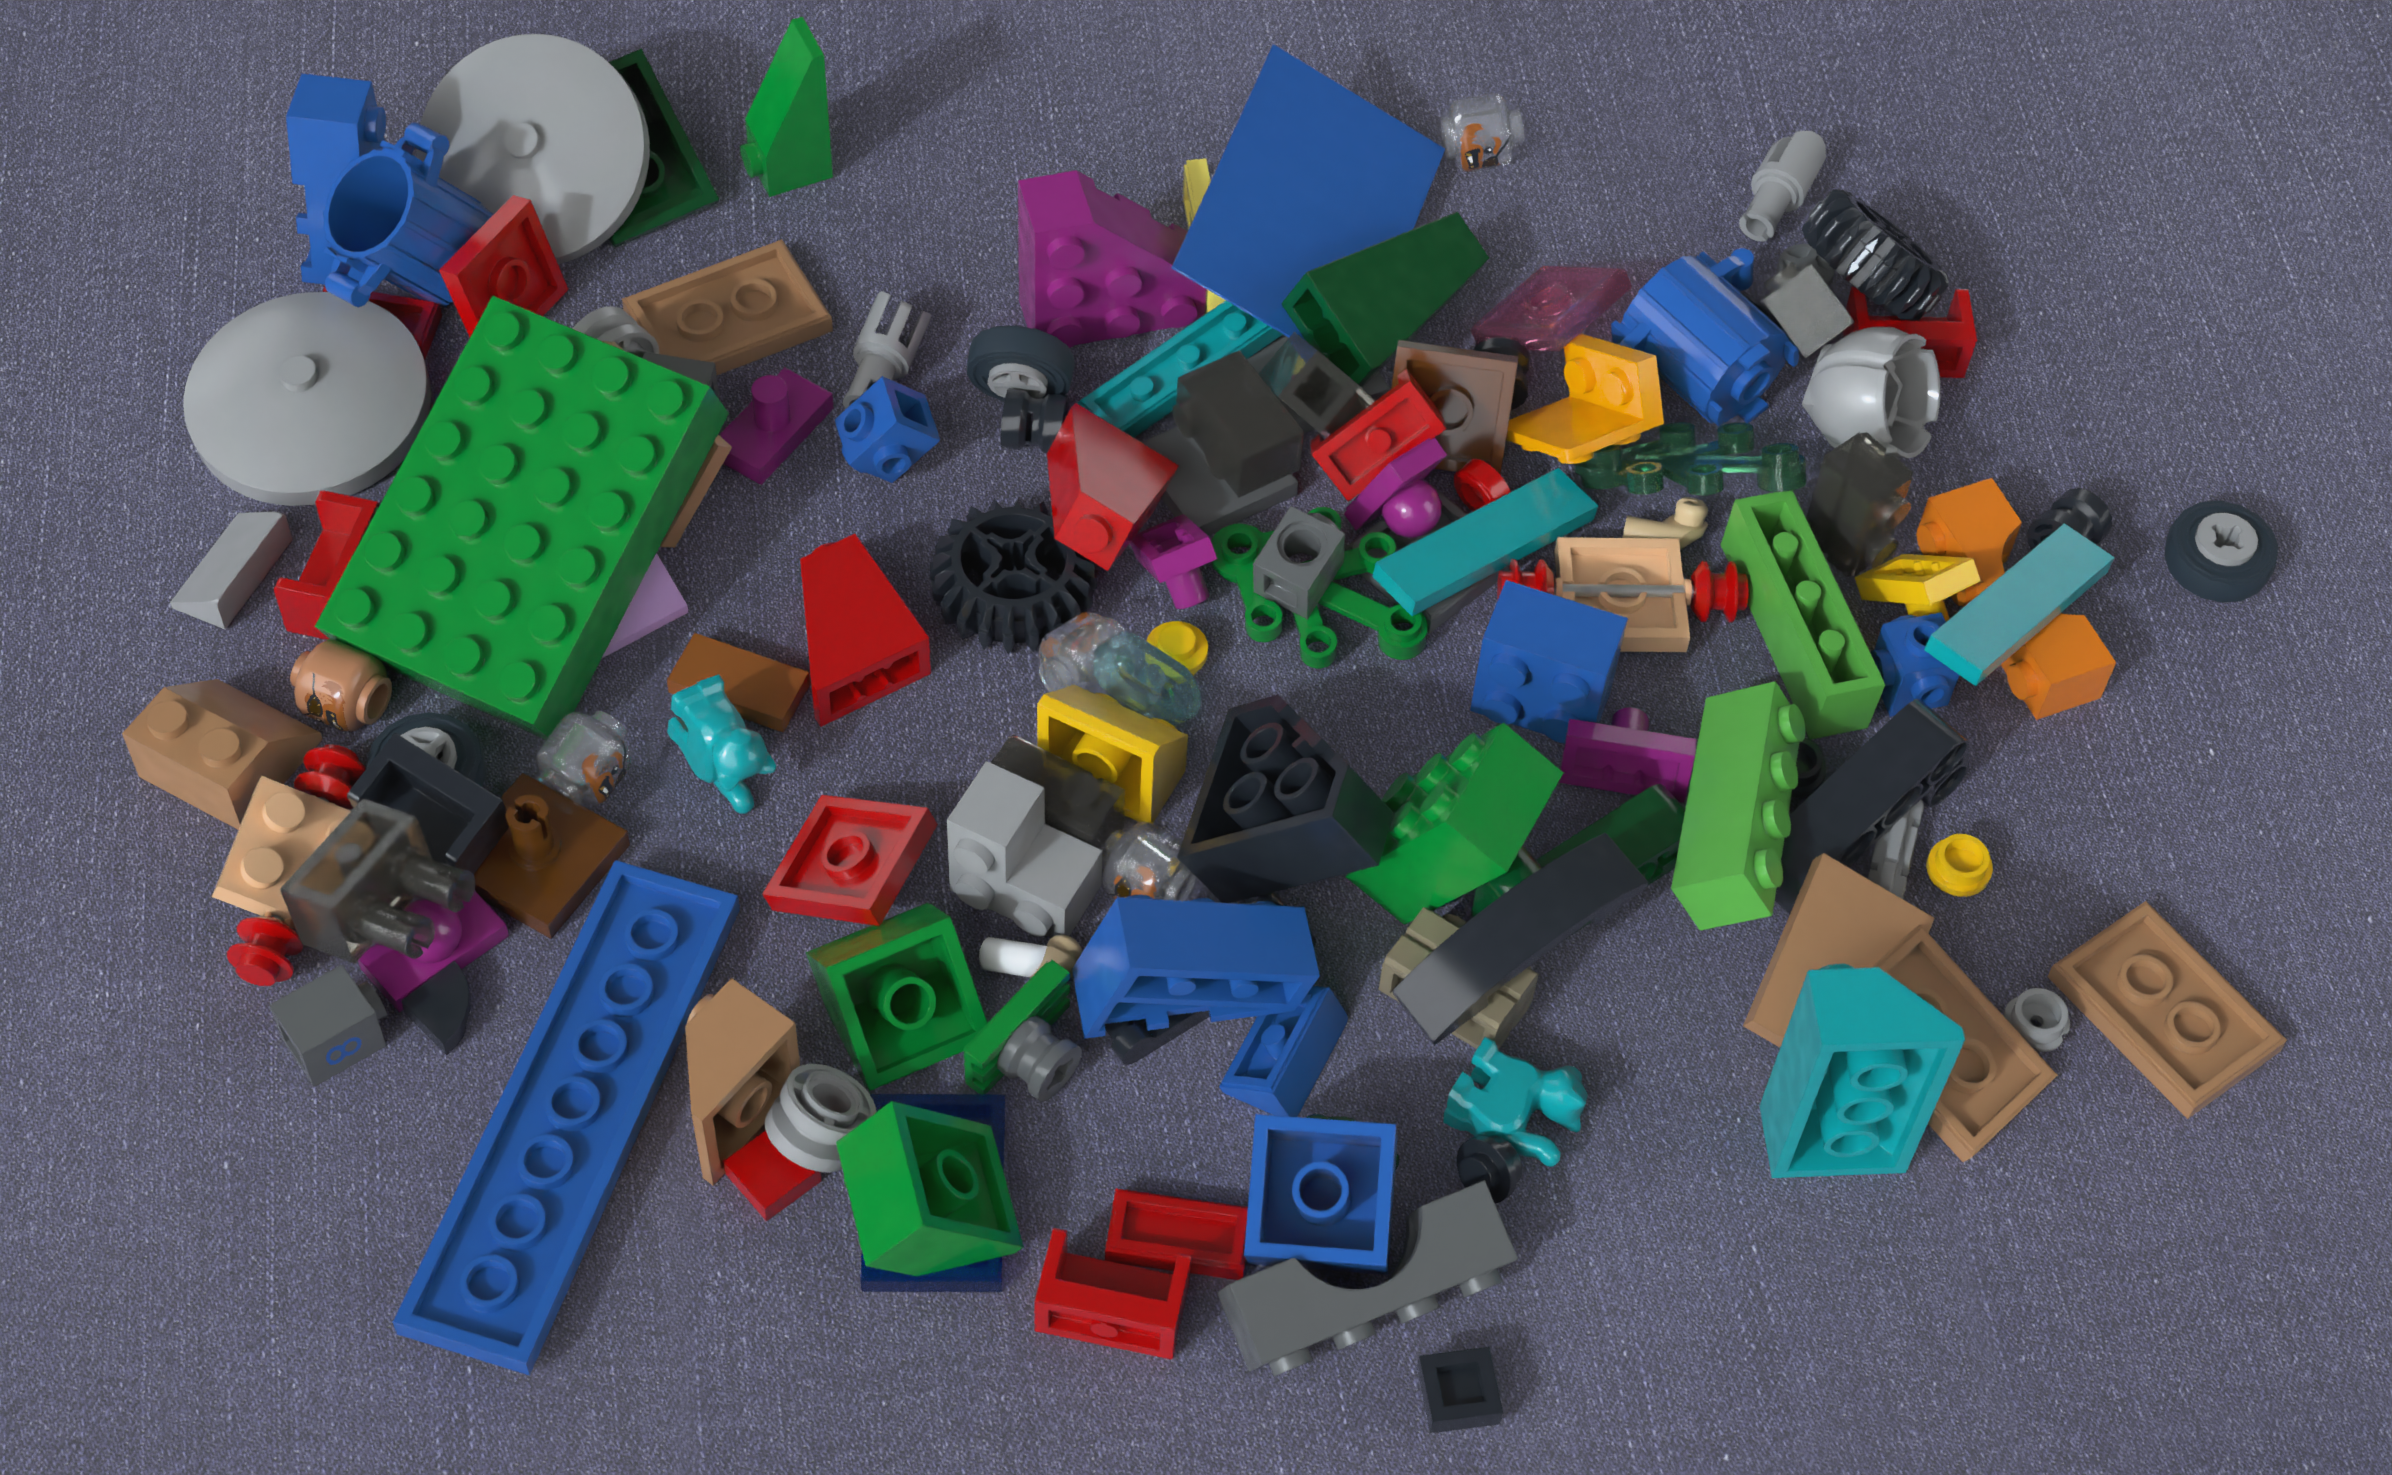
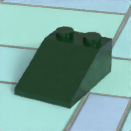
(675, 176)

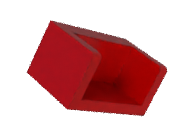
(1949, 337)
(1378, 436)
(343, 525)
(1110, 1301)

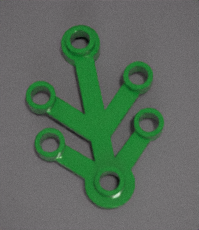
(1239, 570)

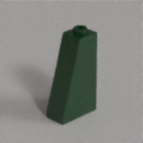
(1383, 294)

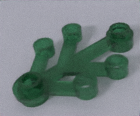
(1693, 466)

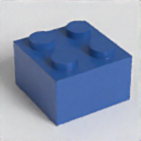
(1546, 661)
(1321, 1193)

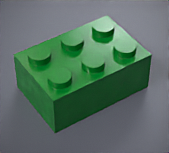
(1458, 822)

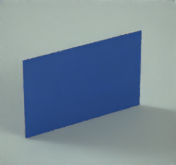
(1301, 187)

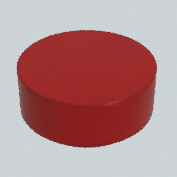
(1479, 484)

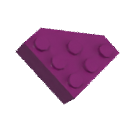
(1097, 263)

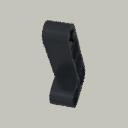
(1903, 763)

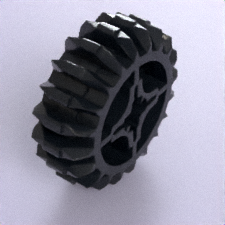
(1875, 255)
(1016, 594)

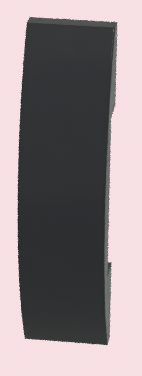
(1515, 933)

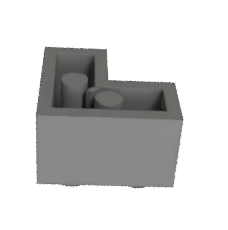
(1014, 861)

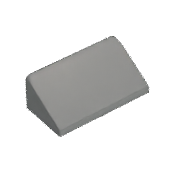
(234, 567)

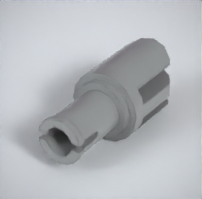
(1782, 182)
(883, 353)

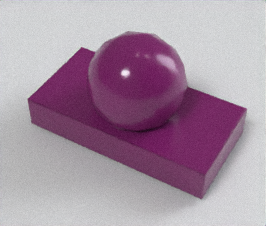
(1401, 494)
(457, 938)

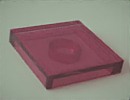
(1553, 306)

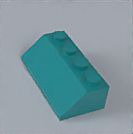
(1855, 1075)

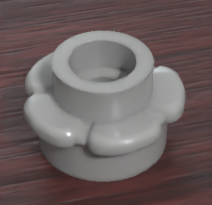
(2045, 1008)

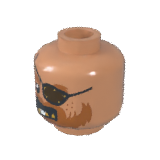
(341, 685)

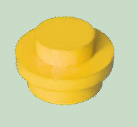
(1181, 642)
(1960, 865)

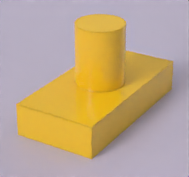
(1918, 582)

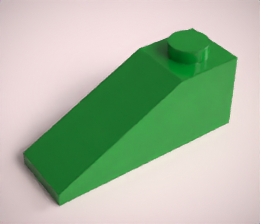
(790, 117)

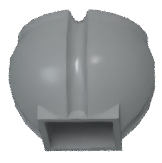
(1876, 385)

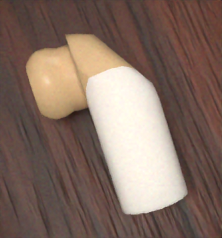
(1027, 958)

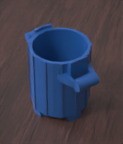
(397, 220)
(1708, 335)

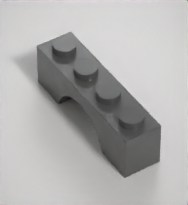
(1289, 1309)

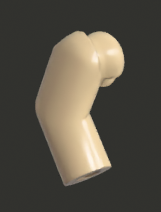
(1686, 524)

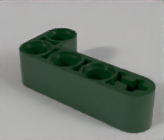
(1642, 828)

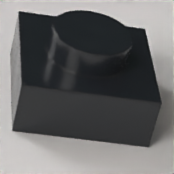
(1459, 1390)

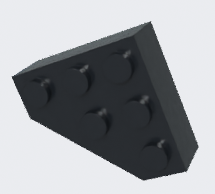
(1279, 808)

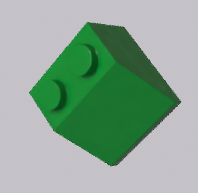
(899, 994)
(927, 1191)

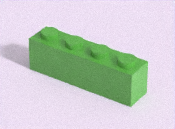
(1802, 615)
(1738, 806)

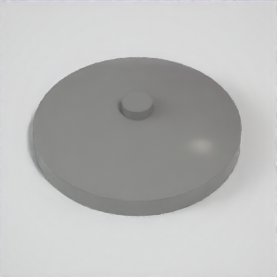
(544, 126)
(306, 398)

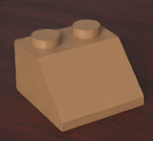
(215, 745)
(736, 1069)

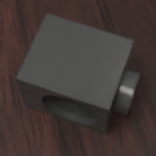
(1294, 583)

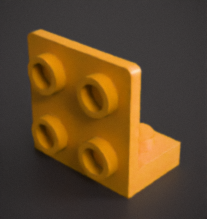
(1609, 403)

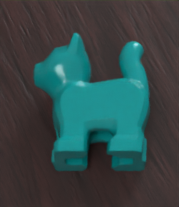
(718, 742)
(1511, 1096)

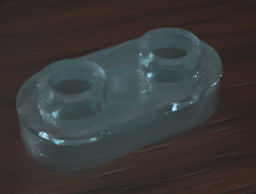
(1146, 678)

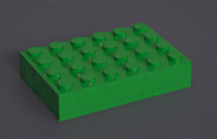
(524, 517)

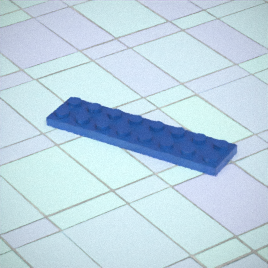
(567, 1119)

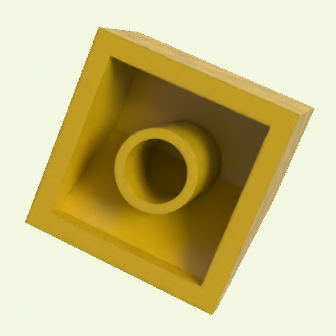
(1115, 745)

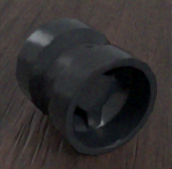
(1017, 415)
(2078, 510)

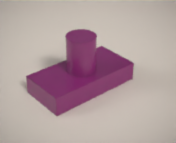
(774, 423)
(1174, 555)
(1626, 756)

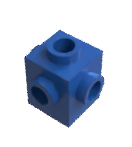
(886, 430)
(1908, 668)

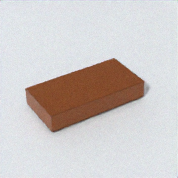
(755, 685)

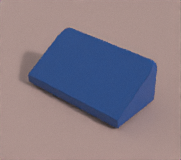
(1286, 1054)

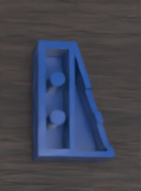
(326, 130)
(1191, 958)

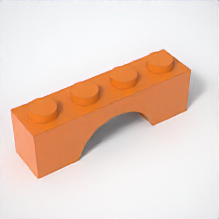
(2066, 658)

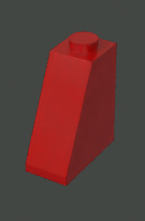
(1102, 486)
(857, 631)

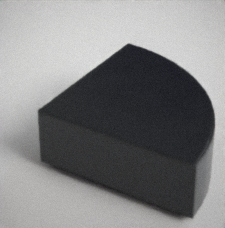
(441, 1007)

